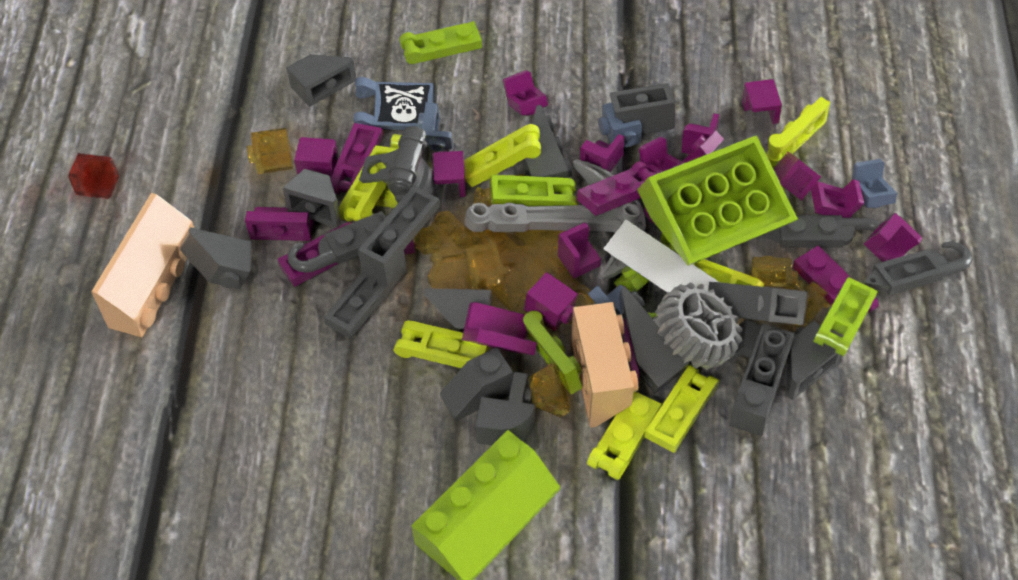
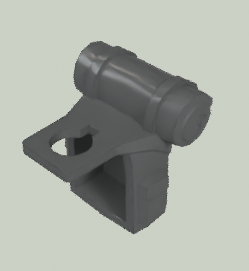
(403, 166)

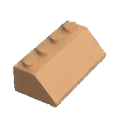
(143, 268)

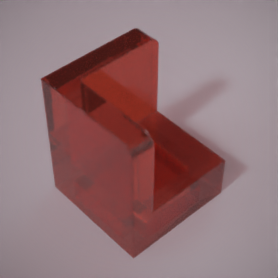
(93, 176)

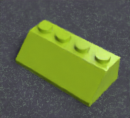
(485, 508)

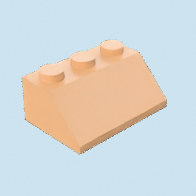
(603, 360)

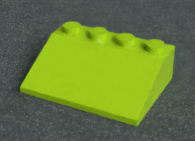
(717, 201)

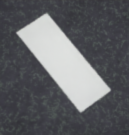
(653, 259)

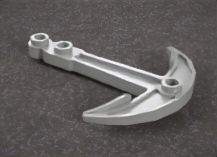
(520, 218)

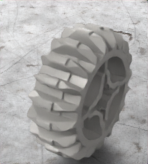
(698, 326)

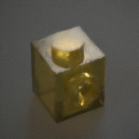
(270, 151)

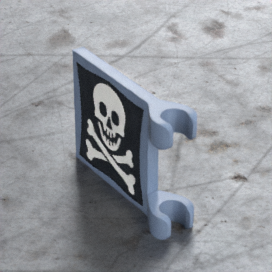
(395, 103)

